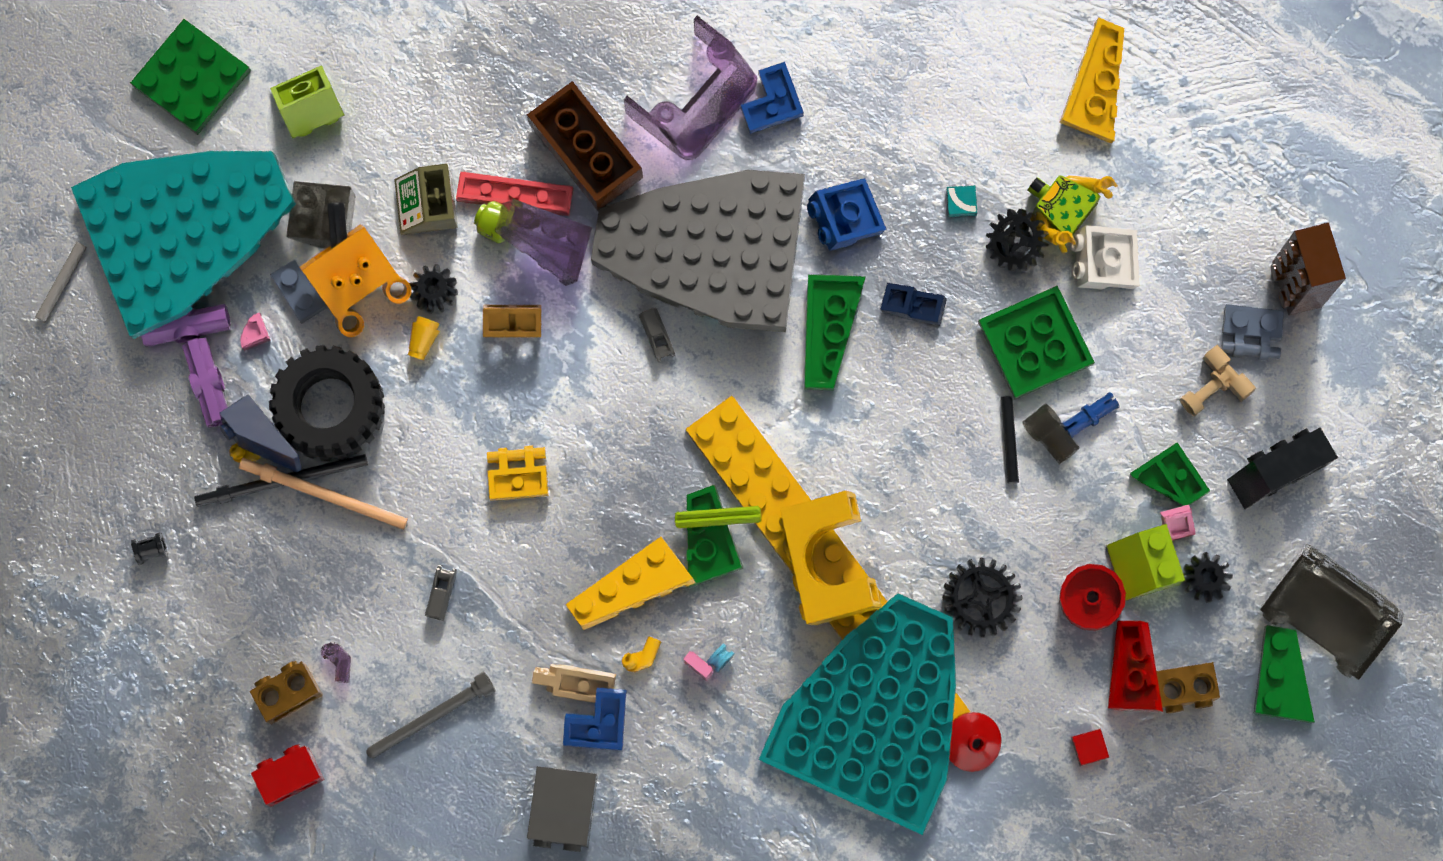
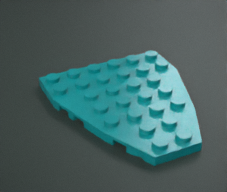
(179, 226)
(876, 715)

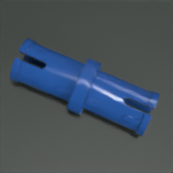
(1090, 414)

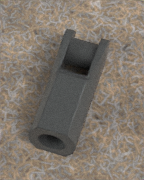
(656, 331)
(440, 597)

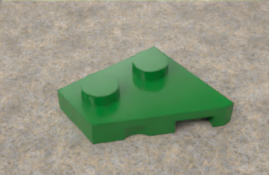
(1172, 476)

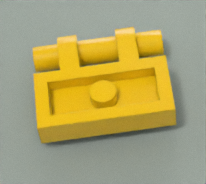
(517, 482)

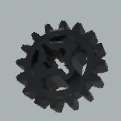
(1015, 252)

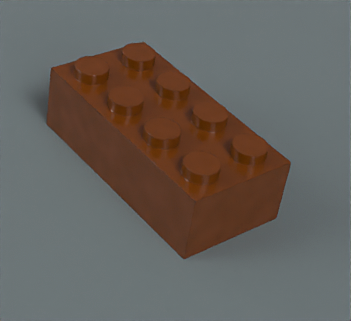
(585, 146)
(1308, 269)

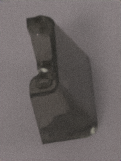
(1333, 610)

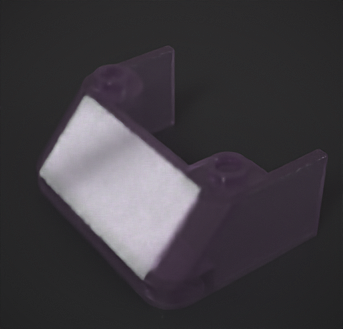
(710, 109)

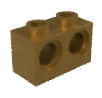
(511, 320)
(1183, 680)
(288, 700)

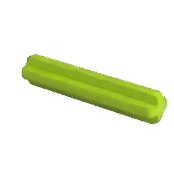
(718, 517)

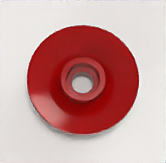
(967, 729)

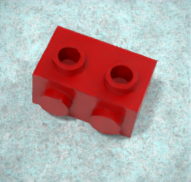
(287, 775)

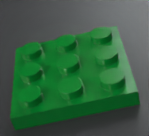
(190, 76)
(1036, 342)

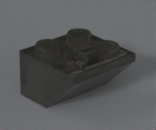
(309, 216)

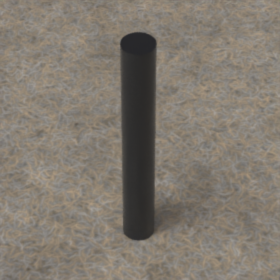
(1009, 440)

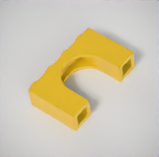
(803, 528)

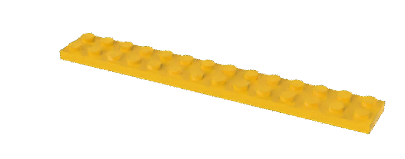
(762, 480)

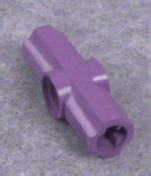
(191, 326)
(205, 380)

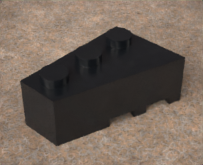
(1282, 466)

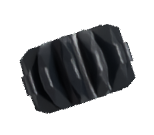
(444, 282)
(1216, 575)

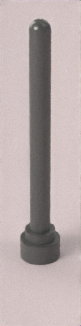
(479, 687)

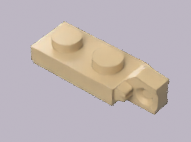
(573, 681)

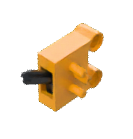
(350, 270)

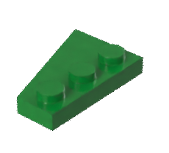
(710, 548)
(1281, 678)

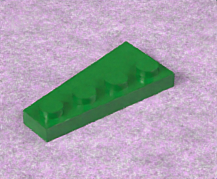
(830, 316)

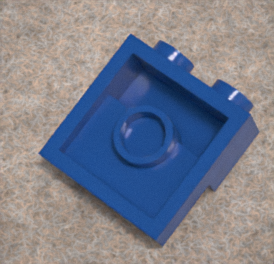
(845, 214)

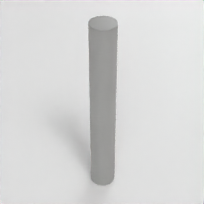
(60, 282)

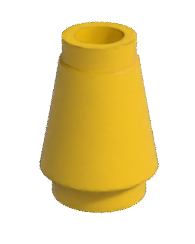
(422, 337)

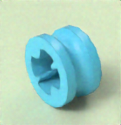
(720, 658)

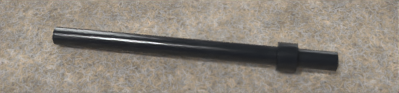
(225, 493)

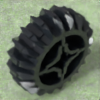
(996, 592)

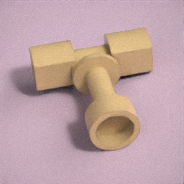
(1223, 378)

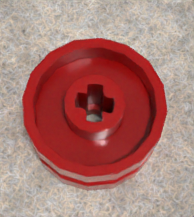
(1100, 613)

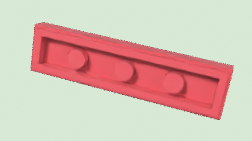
(486, 188)

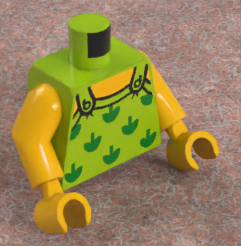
(1067, 204)

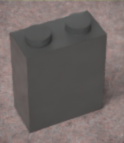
(562, 808)

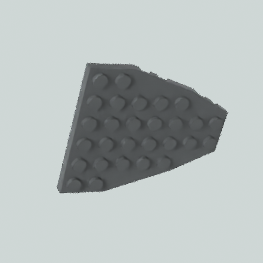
(709, 245)

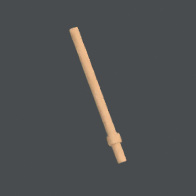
(270, 473)

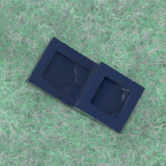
(913, 304)

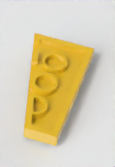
(1094, 91)
(642, 577)

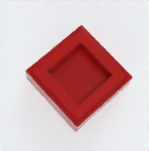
(1090, 747)

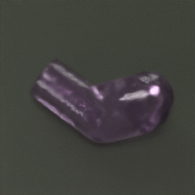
(340, 658)

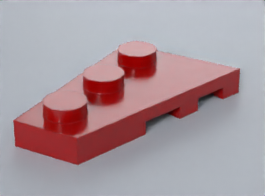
(1134, 670)

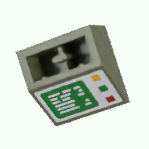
(426, 200)

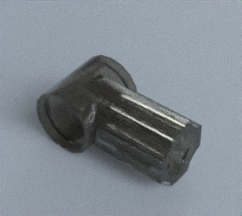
(1045, 427)

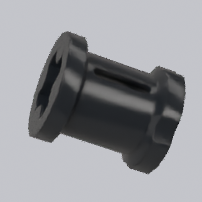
(149, 548)

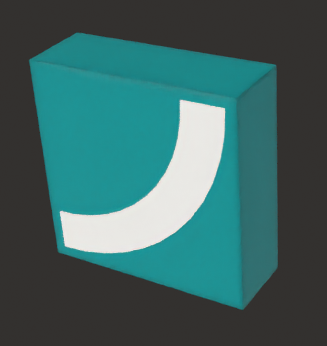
(961, 201)

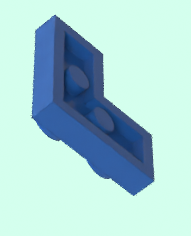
(780, 101)
(602, 730)

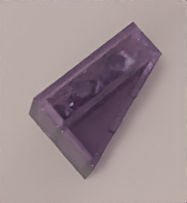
(546, 237)

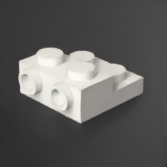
(1106, 258)

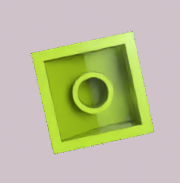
(307, 102)
(1146, 562)

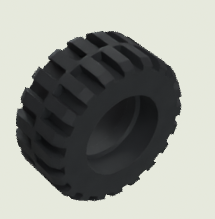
(304, 373)

